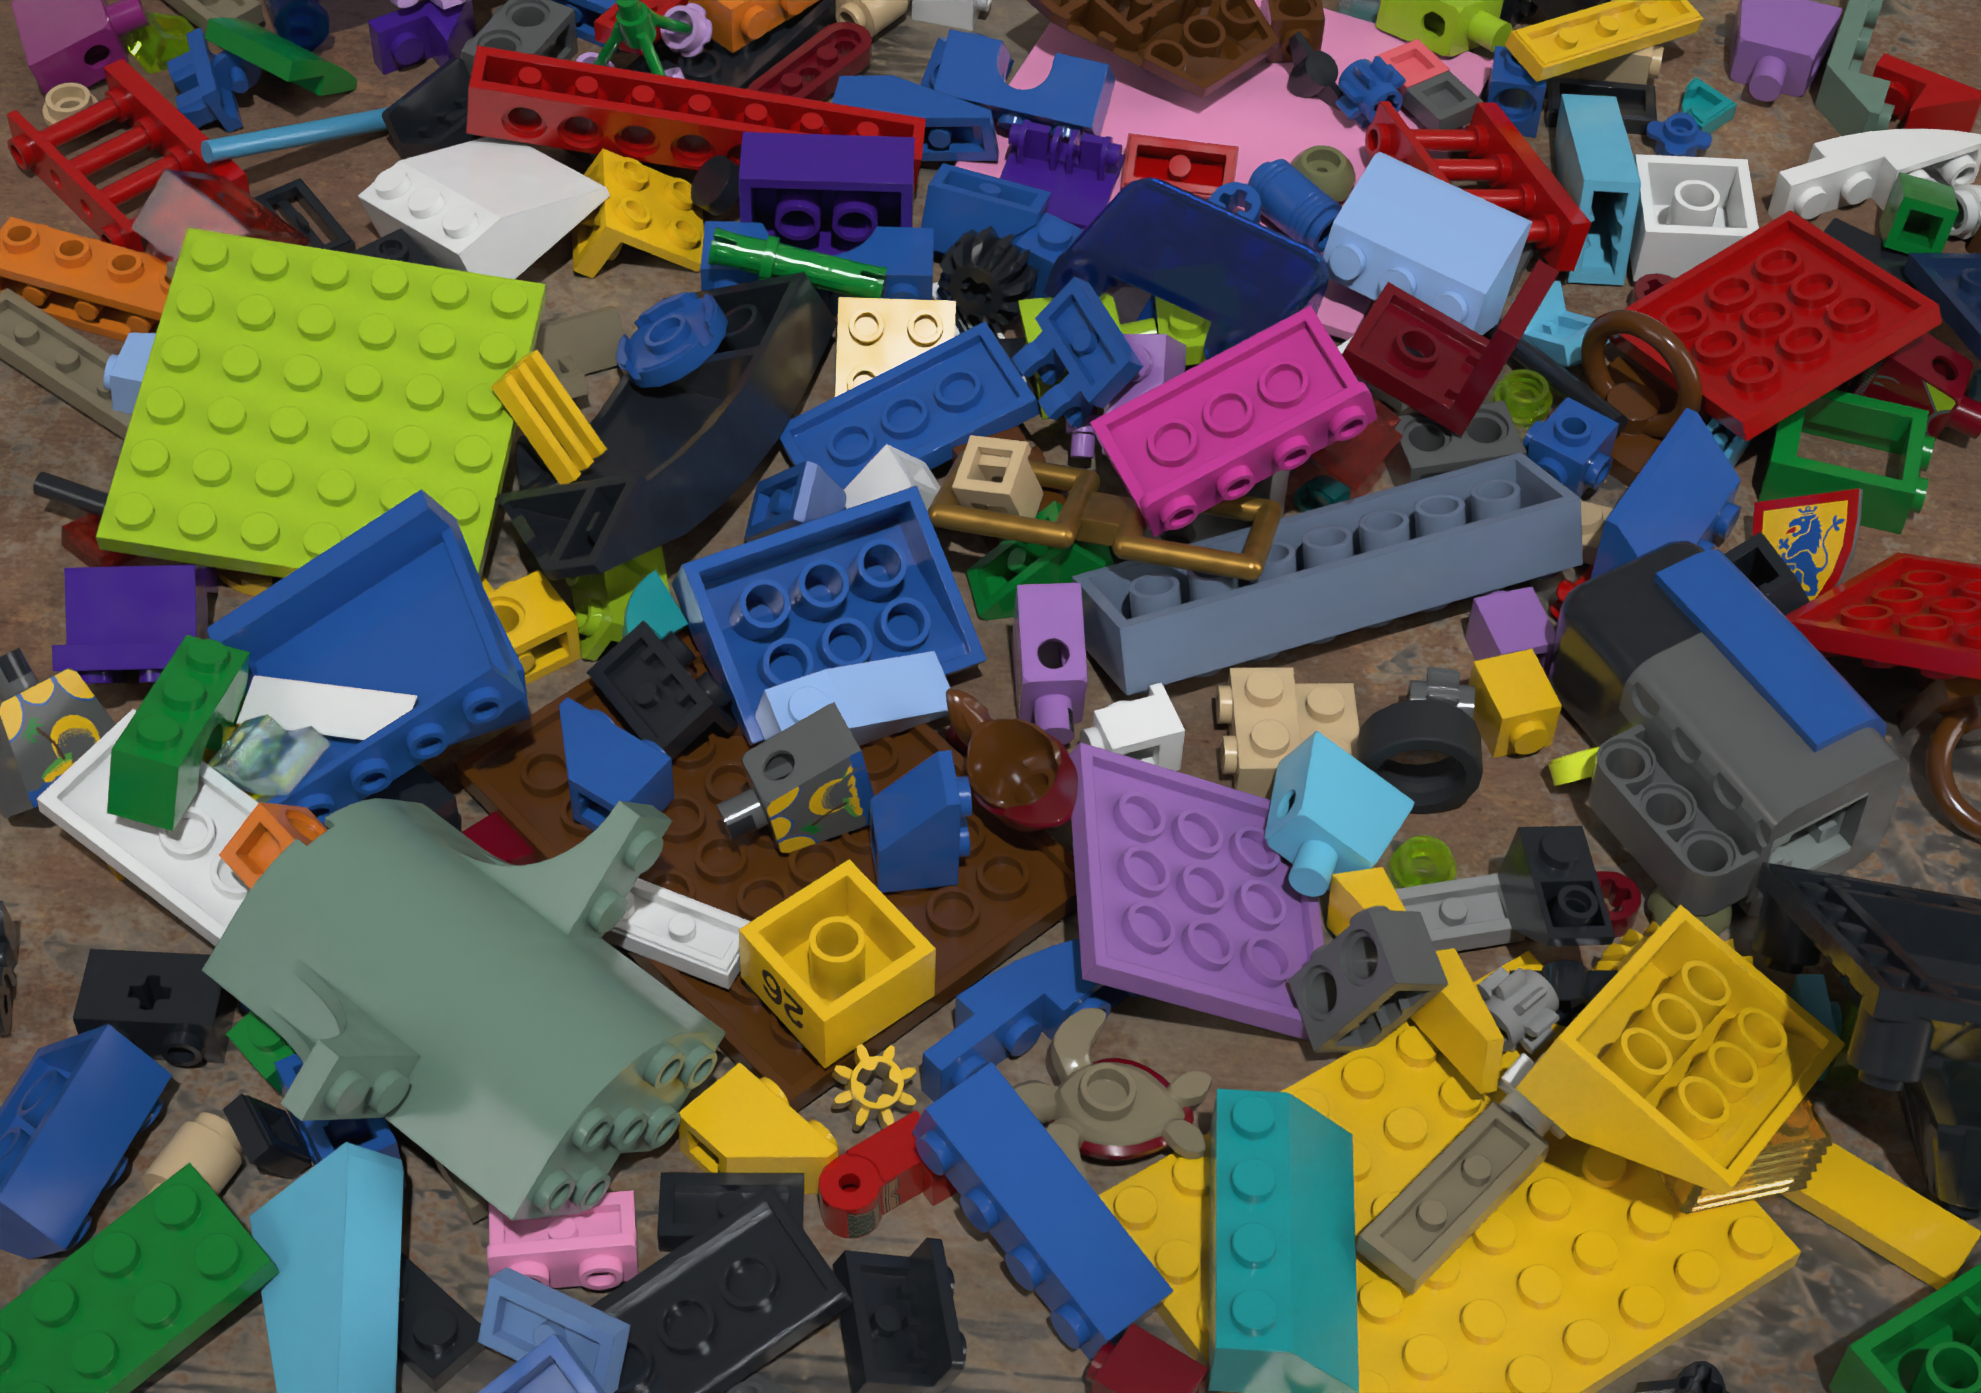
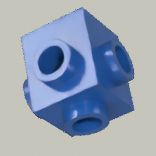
(1573, 446)

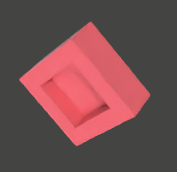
(1414, 63)

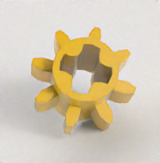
(892, 1085)

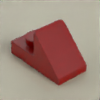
(1928, 98)

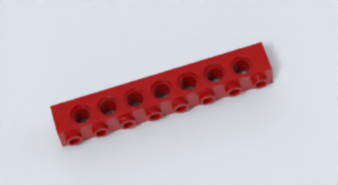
(648, 113)

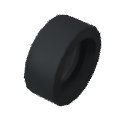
(1424, 727)

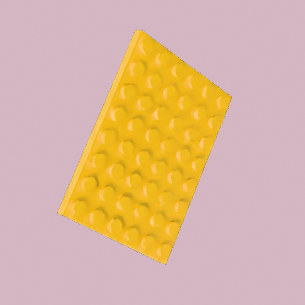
(1547, 1296)

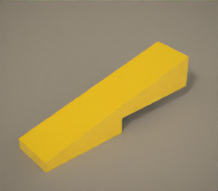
(1454, 1017)

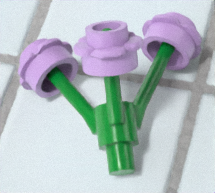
(682, 29)

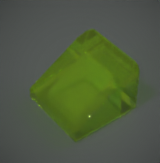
(159, 41)

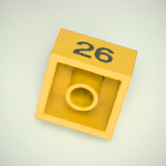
(837, 963)

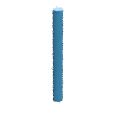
(292, 136)

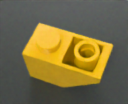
(751, 1128)

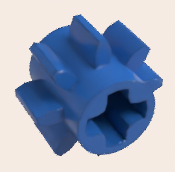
(1365, 85)

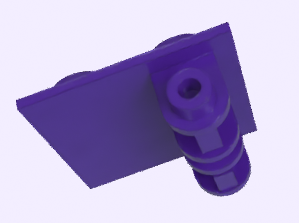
(1076, 175)

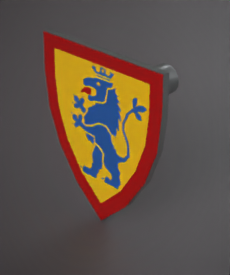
(1813, 535)

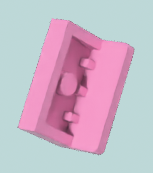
(569, 1250)

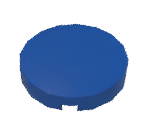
(671, 339)

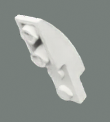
(1867, 166)

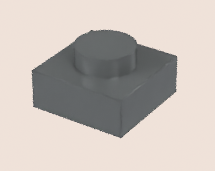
(1441, 102)

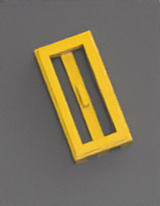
(554, 413)

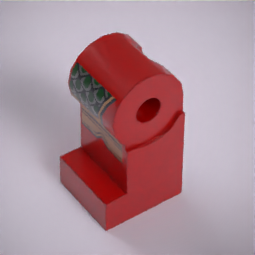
(877, 1179)

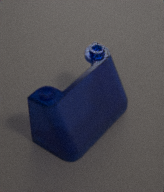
(1196, 259)

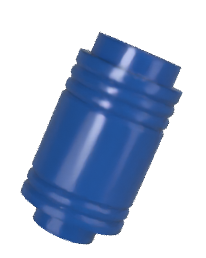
(1294, 203)

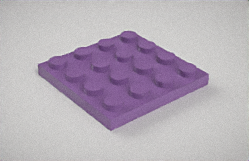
(1186, 893)

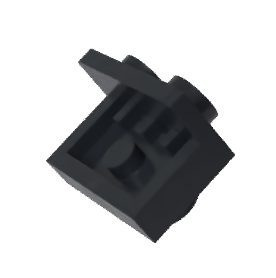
(432, 112)
(901, 1321)

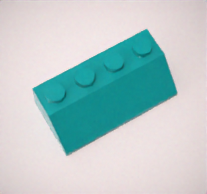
(1280, 1248)

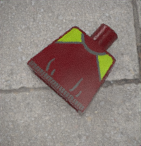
(1927, 378)

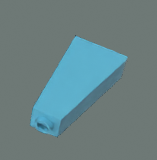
(1603, 181)
(339, 1274)

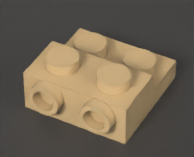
(1274, 716)

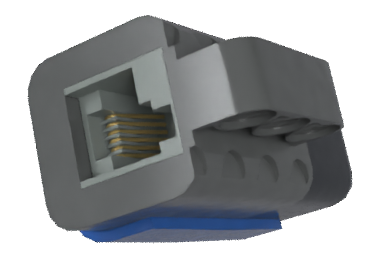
(1718, 730)

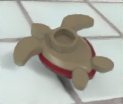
(1114, 1103)

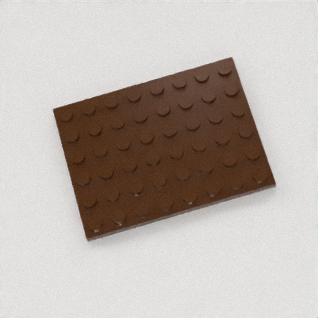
(1003, 898)

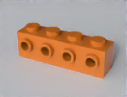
(83, 279)

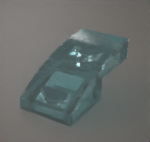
(267, 757)

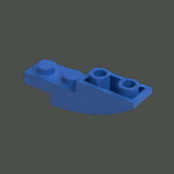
(1009, 1013)

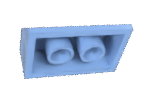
(1427, 242)

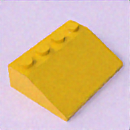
(1683, 1059)

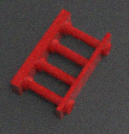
(155, 127)
(1503, 160)

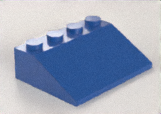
(824, 599)

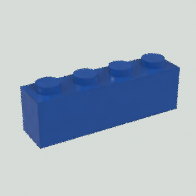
(1039, 1211)

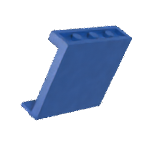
(385, 614)

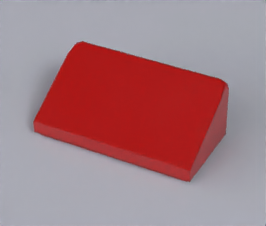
(1183, 163)

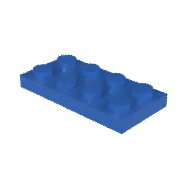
(915, 407)

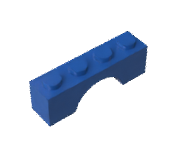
(903, 250)

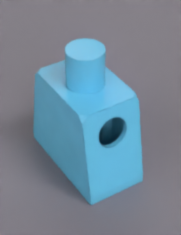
(1330, 814)

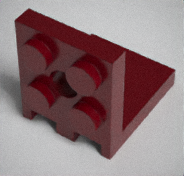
(1456, 362)

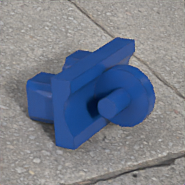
(210, 83)

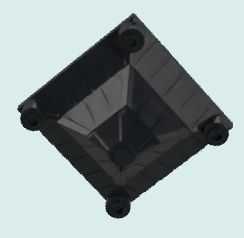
(1917, 991)

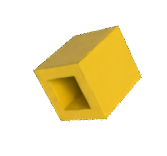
(1514, 703)

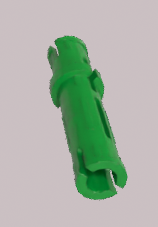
(773, 259)

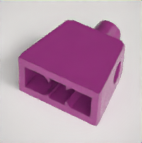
(75, 37)

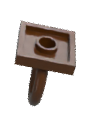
(1646, 402)
(1949, 712)

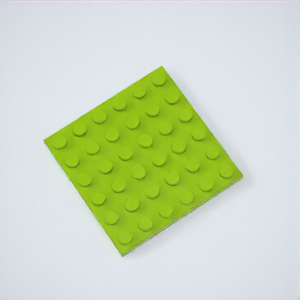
(311, 399)

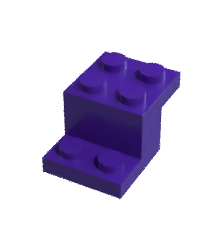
(131, 618)

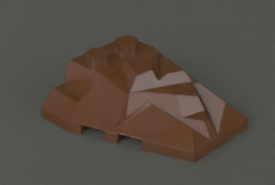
(1179, 40)

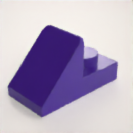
(420, 34)

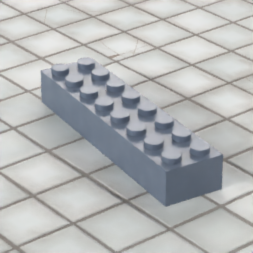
(1335, 573)

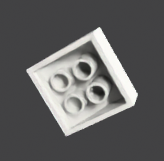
(482, 204)

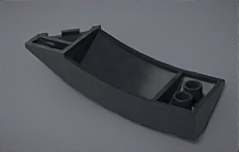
(659, 463)

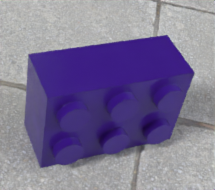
(826, 188)

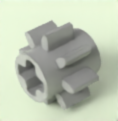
(1521, 1006)

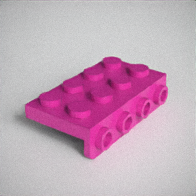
(1234, 421)

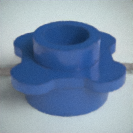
(1678, 136)

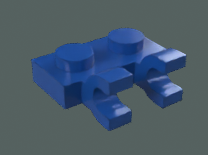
(1088, 344)

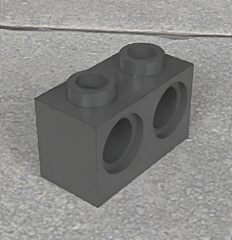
(529, 28)
(1434, 449)
(1367, 980)

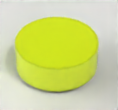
(1573, 766)

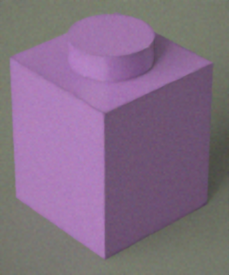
(1510, 624)

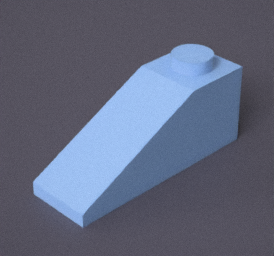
(871, 696)

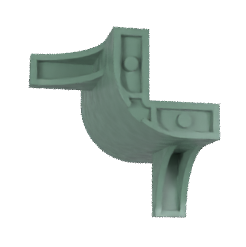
(471, 998)

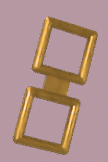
(1114, 523)

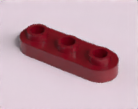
(819, 62)

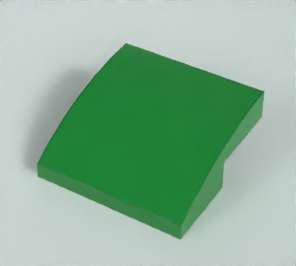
(279, 56)

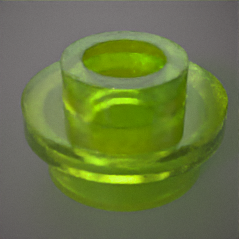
(1525, 395)
(1426, 854)

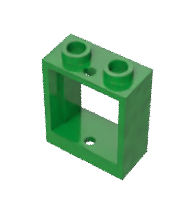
(1858, 422)

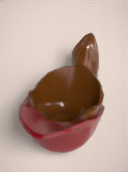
(1014, 766)

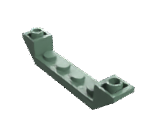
(1847, 97)

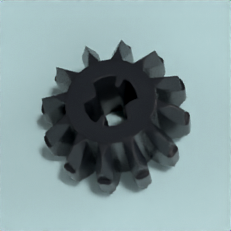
(988, 276)

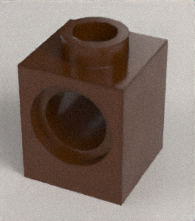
(1290, 17)

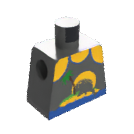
(42, 729)
(803, 785)

